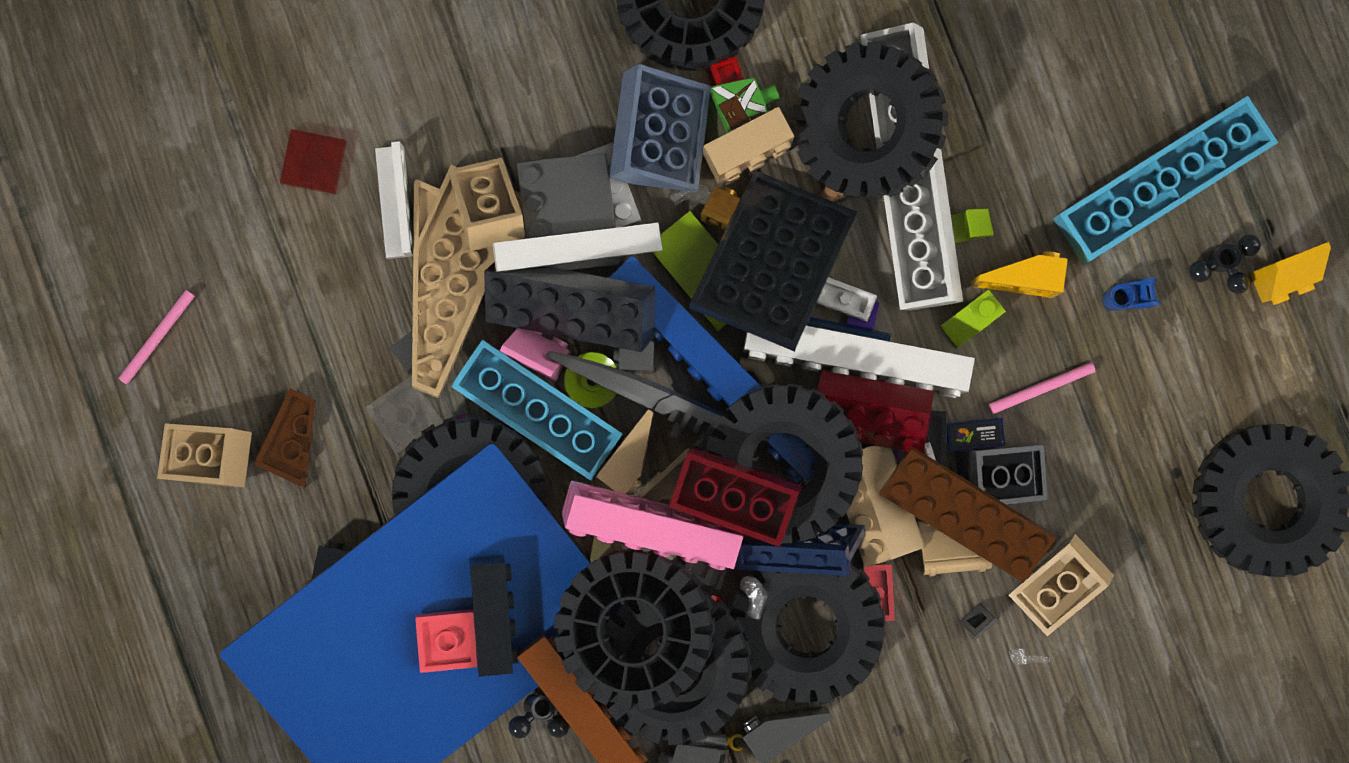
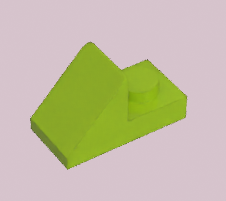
(971, 225)

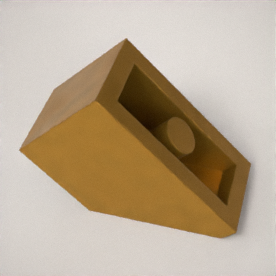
(720, 208)

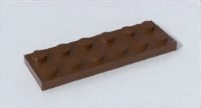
(967, 514)

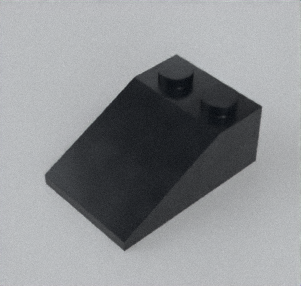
(1006, 472)

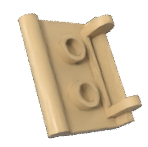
(946, 555)

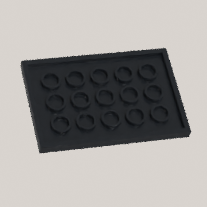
(773, 260)

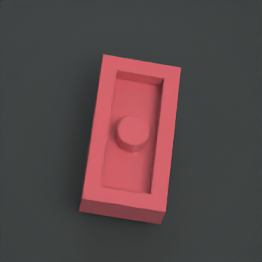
(881, 578)

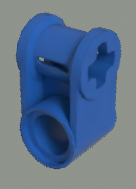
(1136, 295)

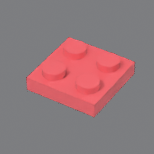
(446, 640)

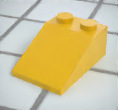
(1291, 274)
(1035, 276)

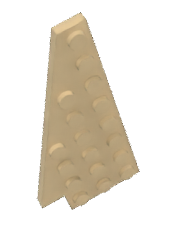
(445, 284)

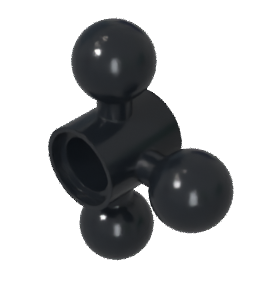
(1237, 281)
(521, 725)

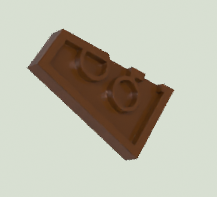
(289, 439)

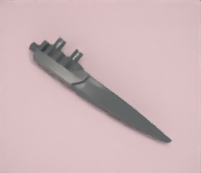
(673, 405)

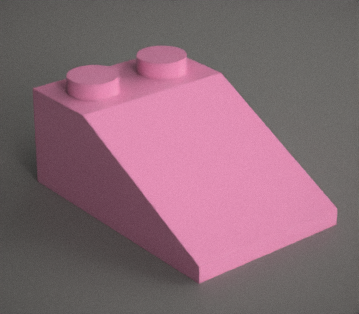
(531, 349)

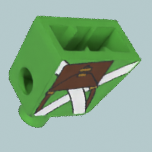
(742, 102)

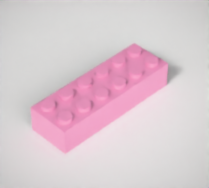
(648, 525)

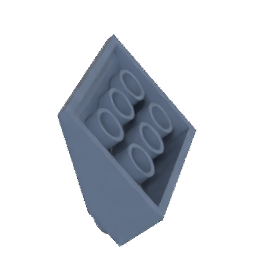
(660, 130)

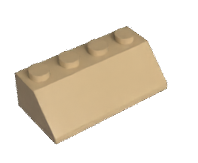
(888, 527)

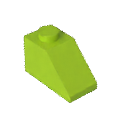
(972, 318)

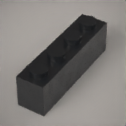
(491, 615)

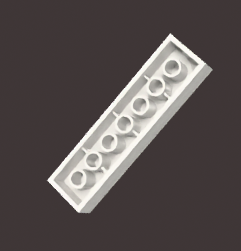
(870, 360)

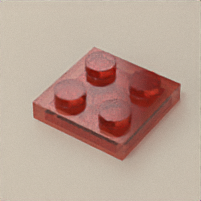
(313, 162)

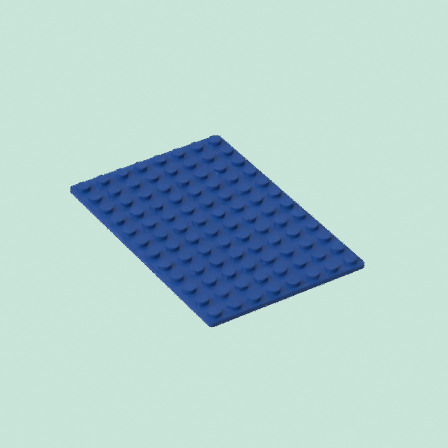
(344, 648)

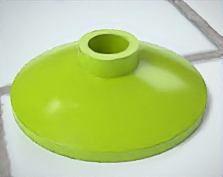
(581, 392)

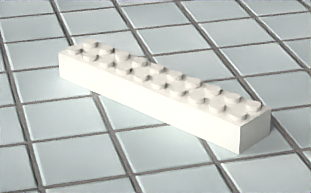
(921, 214)

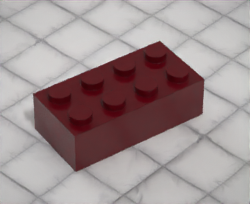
(880, 410)
(735, 496)

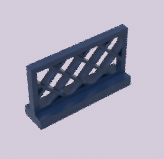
(807, 556)

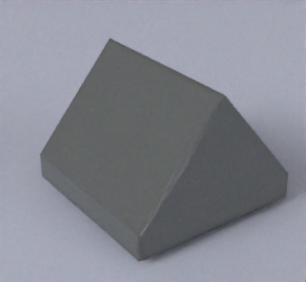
(978, 621)

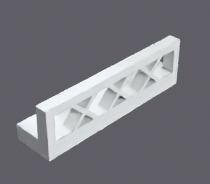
(394, 201)

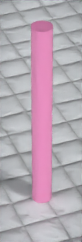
(156, 337)
(1042, 387)

